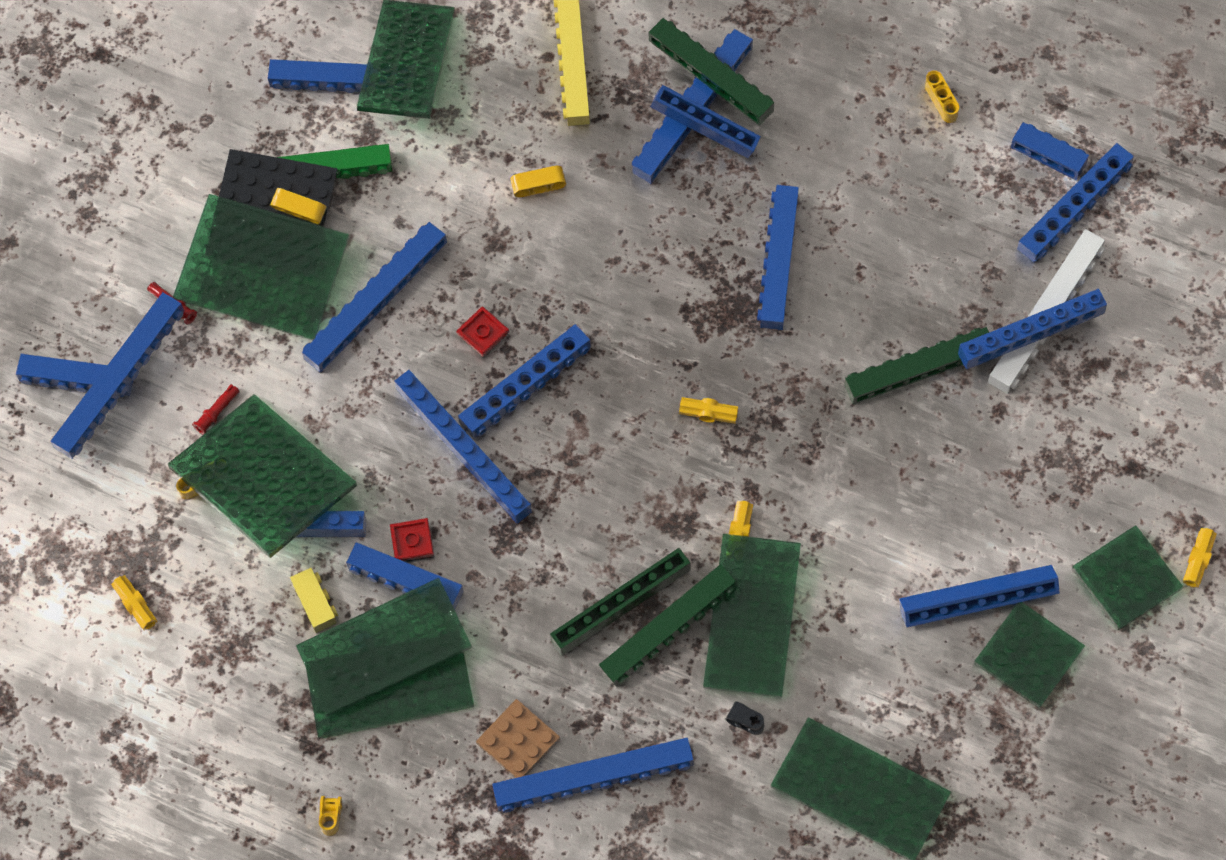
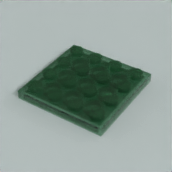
(1127, 577)
(1029, 654)

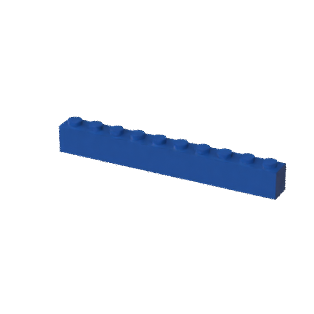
(672, 133)
(374, 297)
(117, 376)
(463, 446)
(593, 774)

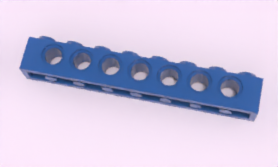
(1115, 156)
(1032, 329)
(513, 383)

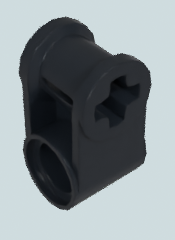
(743, 717)

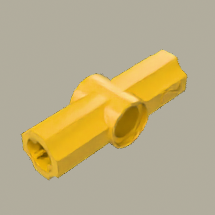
(708, 410)
(742, 517)
(1199, 557)
(134, 602)

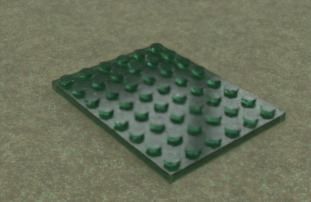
(261, 267)
(262, 475)

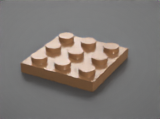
(517, 740)

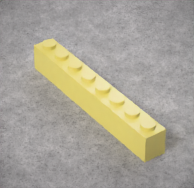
(572, 62)

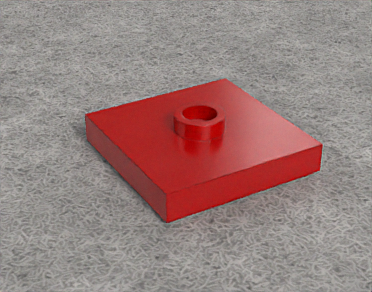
(482, 331)
(411, 539)

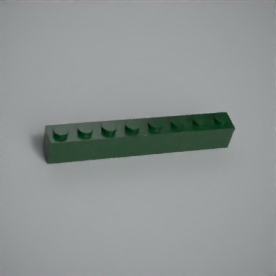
(711, 71)
(908, 368)
(620, 601)
(668, 625)

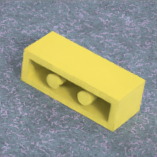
(314, 599)

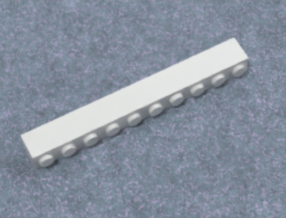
(1060, 290)

